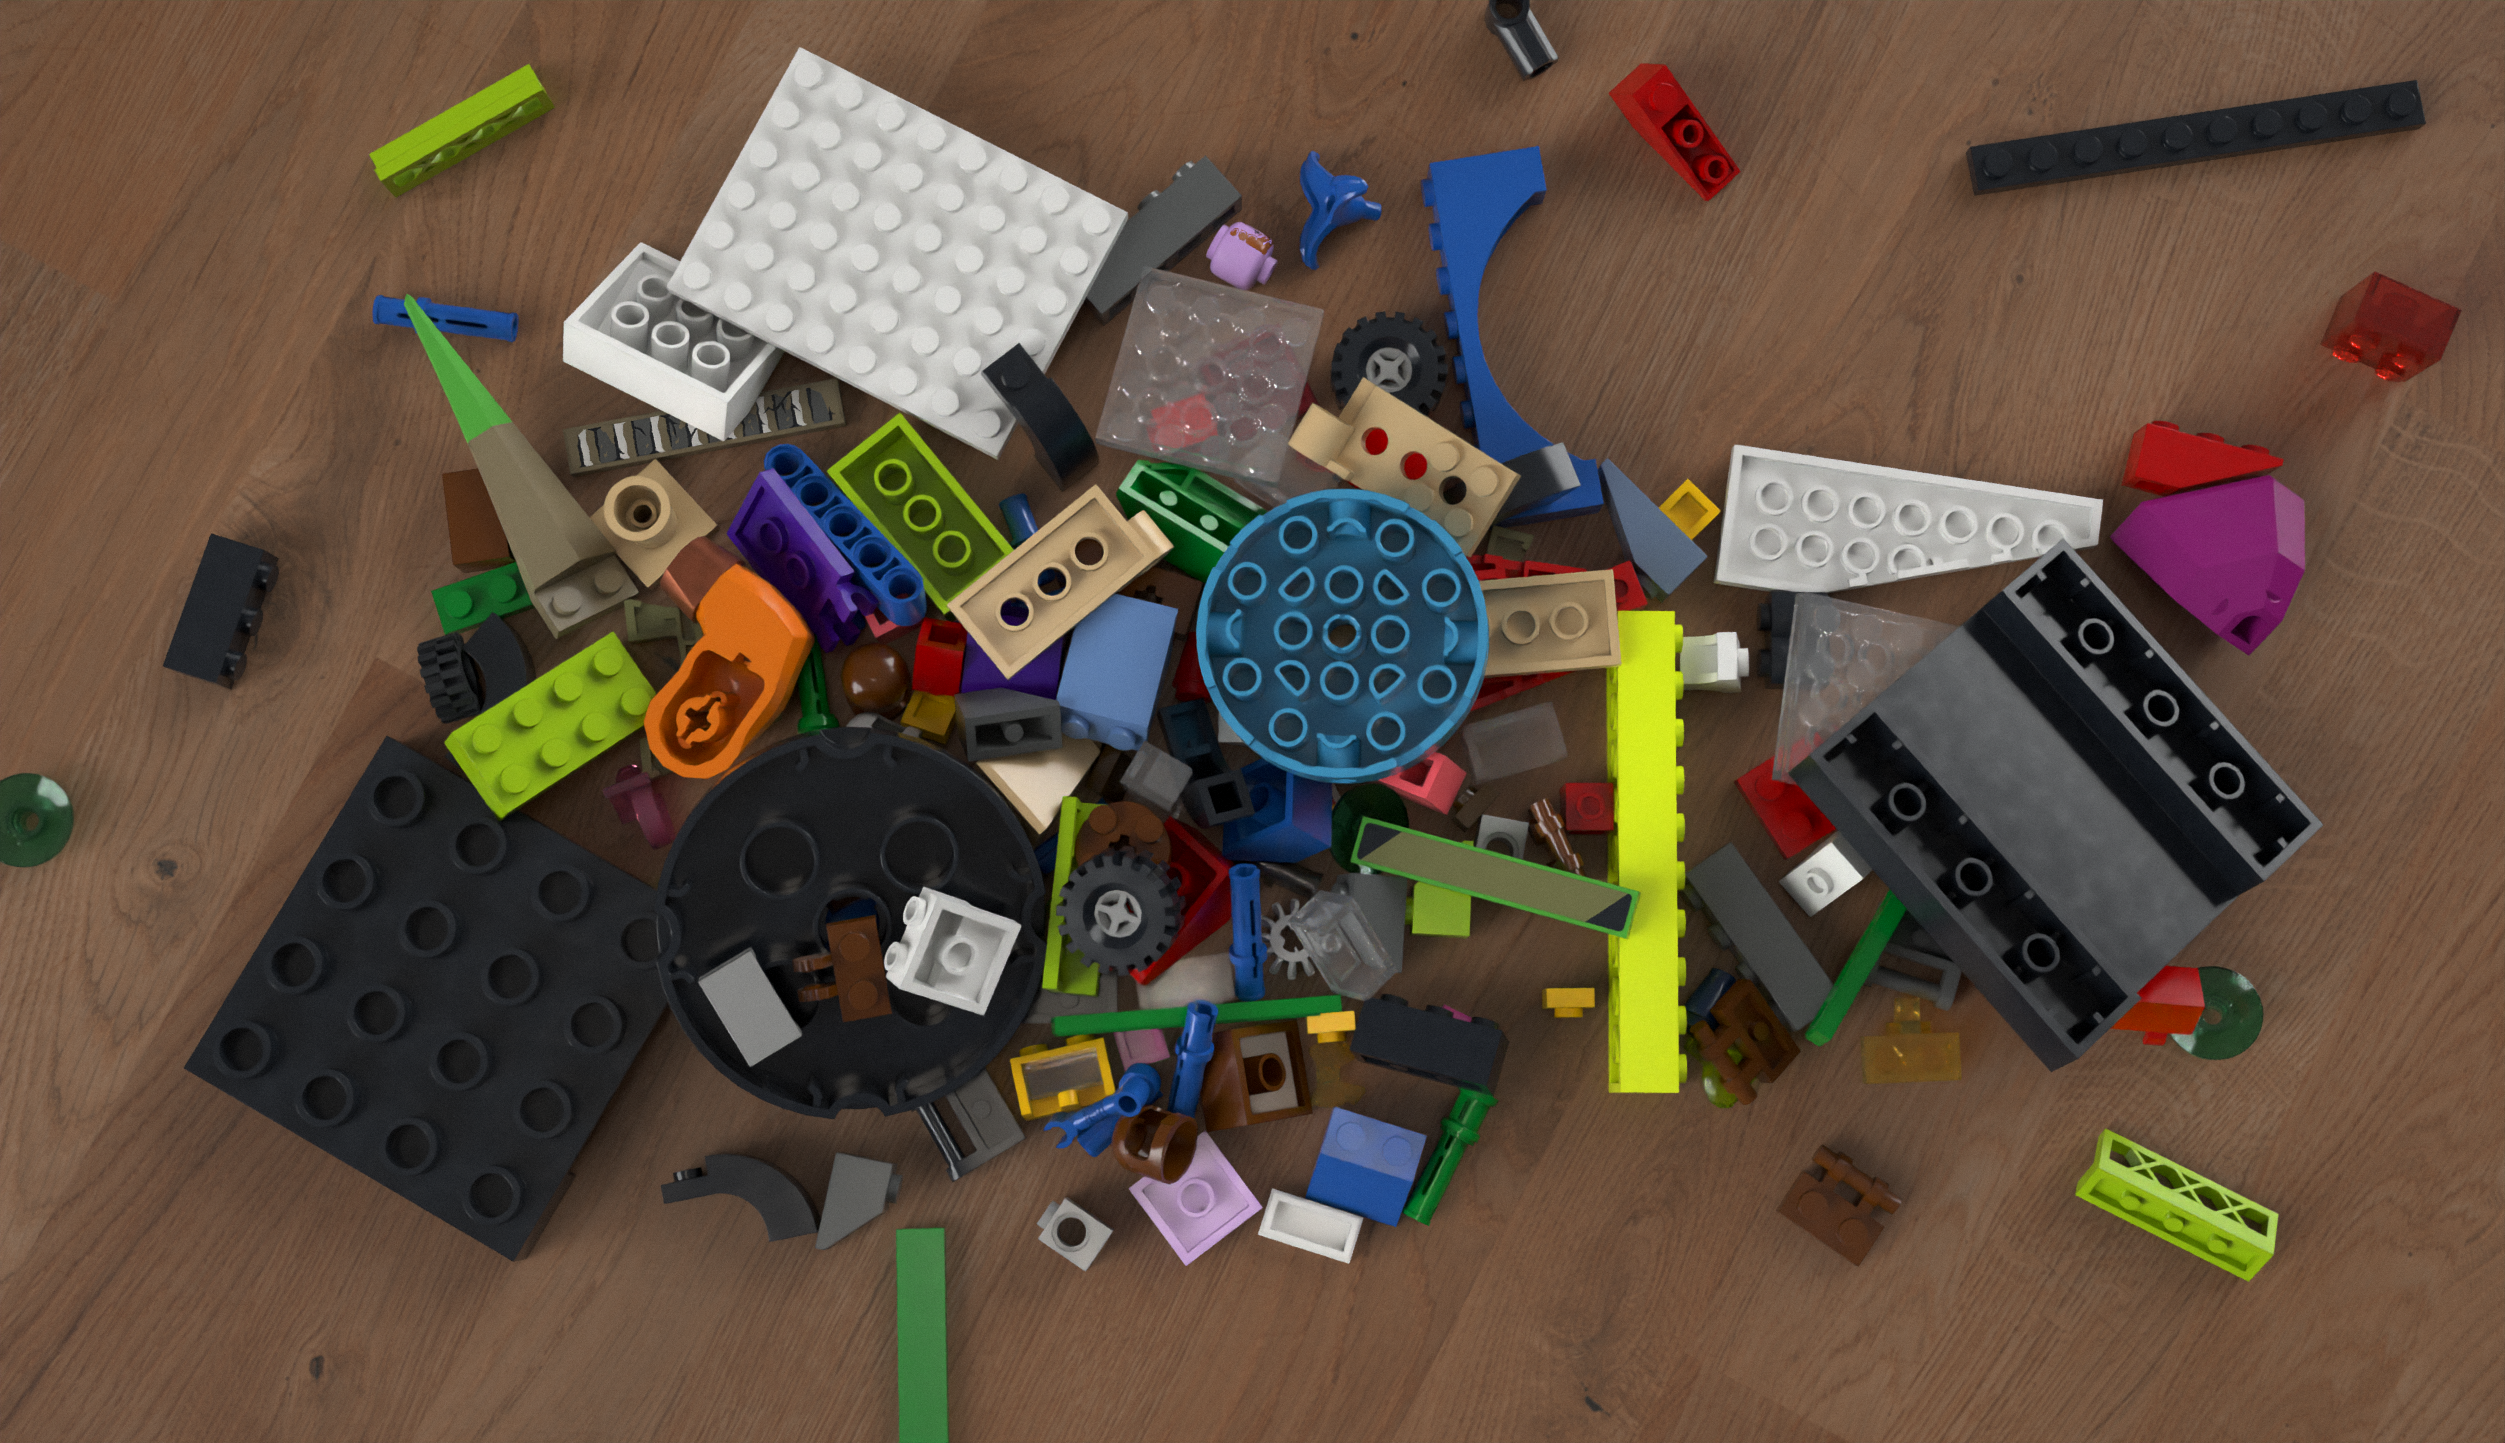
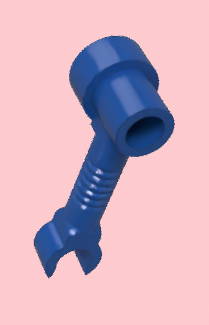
(1136, 1088)

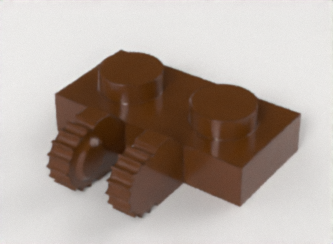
(857, 970)

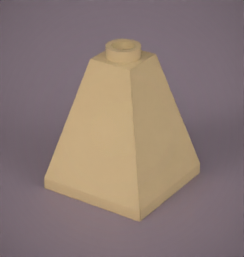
(1039, 780)

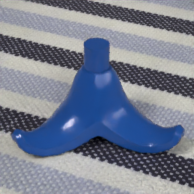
(1334, 203)

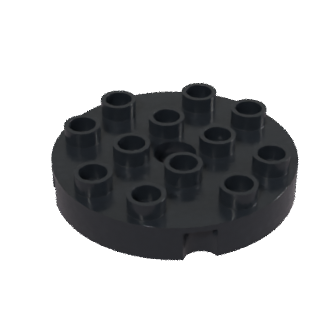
(838, 821)

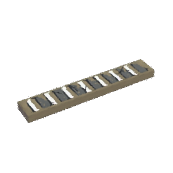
(664, 437)

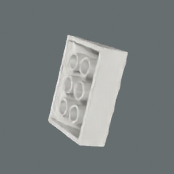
(666, 347)

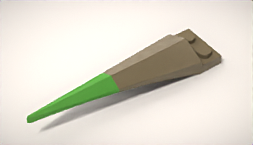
(555, 543)

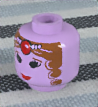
(1241, 256)

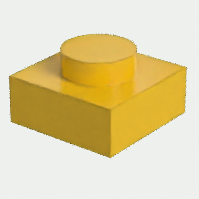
(1689, 509)
(931, 714)
(1568, 1001)
(1331, 1026)

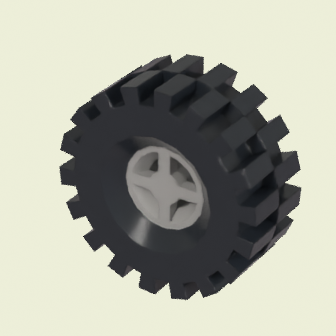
(1400, 351)
(1107, 928)

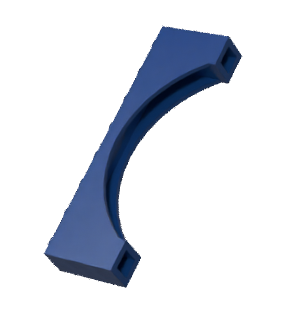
(1472, 211)

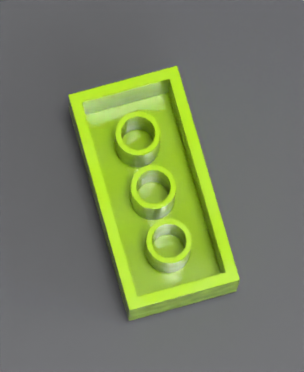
(920, 510)
(553, 726)

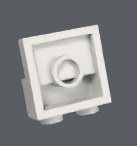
(950, 951)

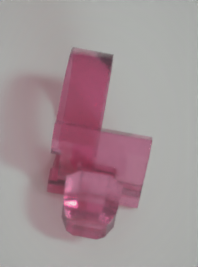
(636, 799)

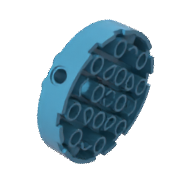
(1359, 706)

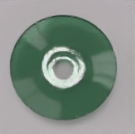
(21, 797)
(1362, 800)
(2239, 1012)

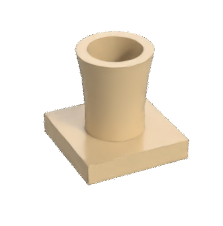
(674, 521)

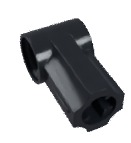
(1521, 38)

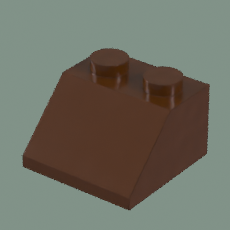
(1255, 1077)

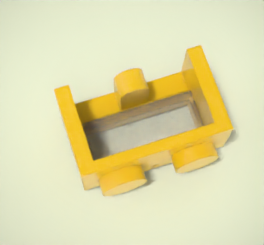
(1062, 1077)

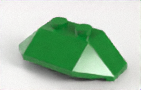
(1189, 509)

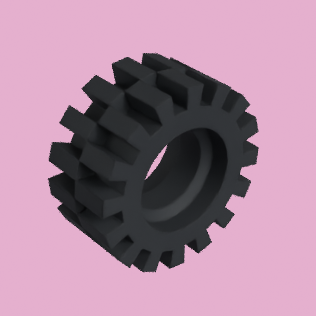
(450, 678)

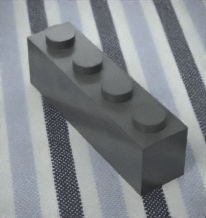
(1163, 233)
(1757, 936)

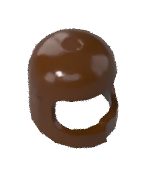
(875, 679)
(1155, 1143)

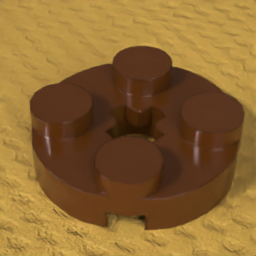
(1123, 820)

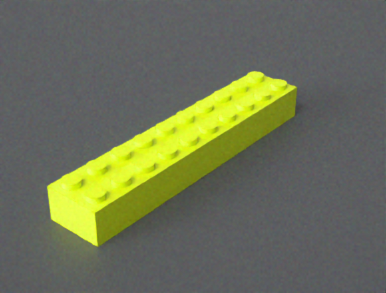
(1643, 855)

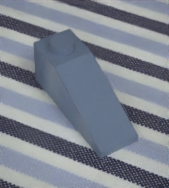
(1648, 538)

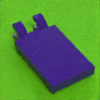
(799, 560)

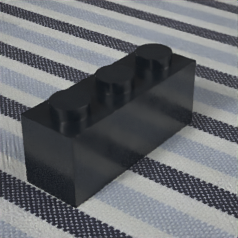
(222, 612)
(1430, 1044)

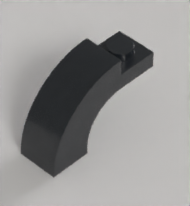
(1045, 415)
(1543, 480)
(503, 662)
(1214, 791)
(769, 1188)

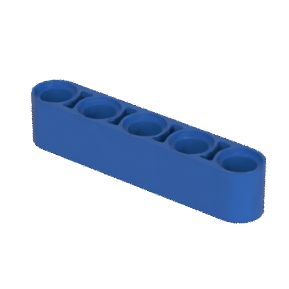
(860, 548)

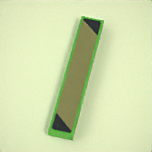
(1496, 877)

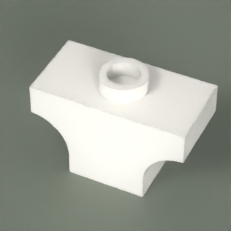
(1714, 662)
(1825, 874)

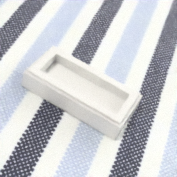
(1310, 1225)

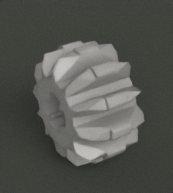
(1277, 942)

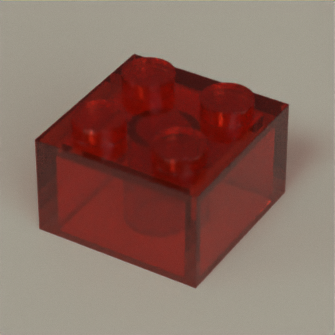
(2390, 328)

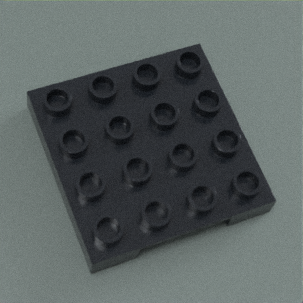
(2056, 803)
(445, 1000)

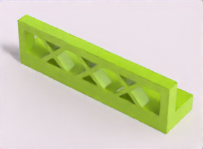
(461, 131)
(1063, 969)
(2179, 1213)

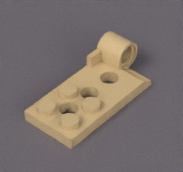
(1342, 449)
(1128, 552)

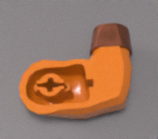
(735, 673)

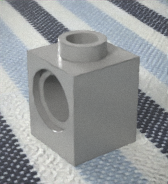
(1508, 831)
(1096, 1232)

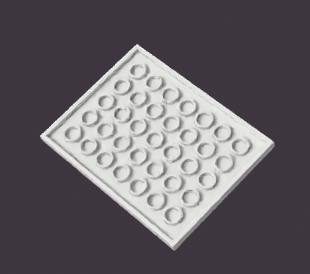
(895, 249)

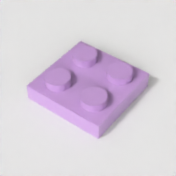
(1201, 1205)

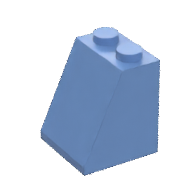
(1116, 672)

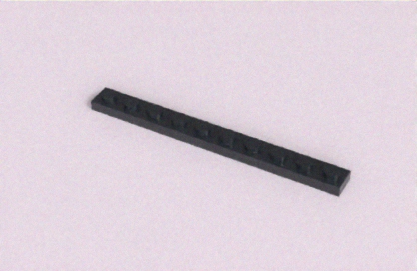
(2195, 137)

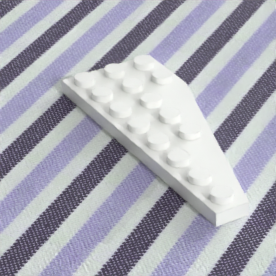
(1856, 525)

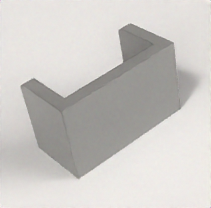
(749, 1007)

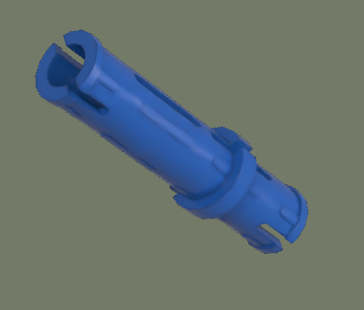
(449, 318)
(1247, 950)
(1193, 1053)

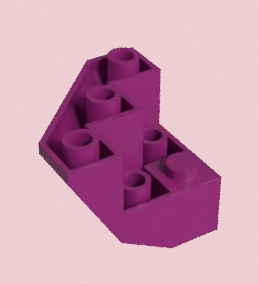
(2223, 554)

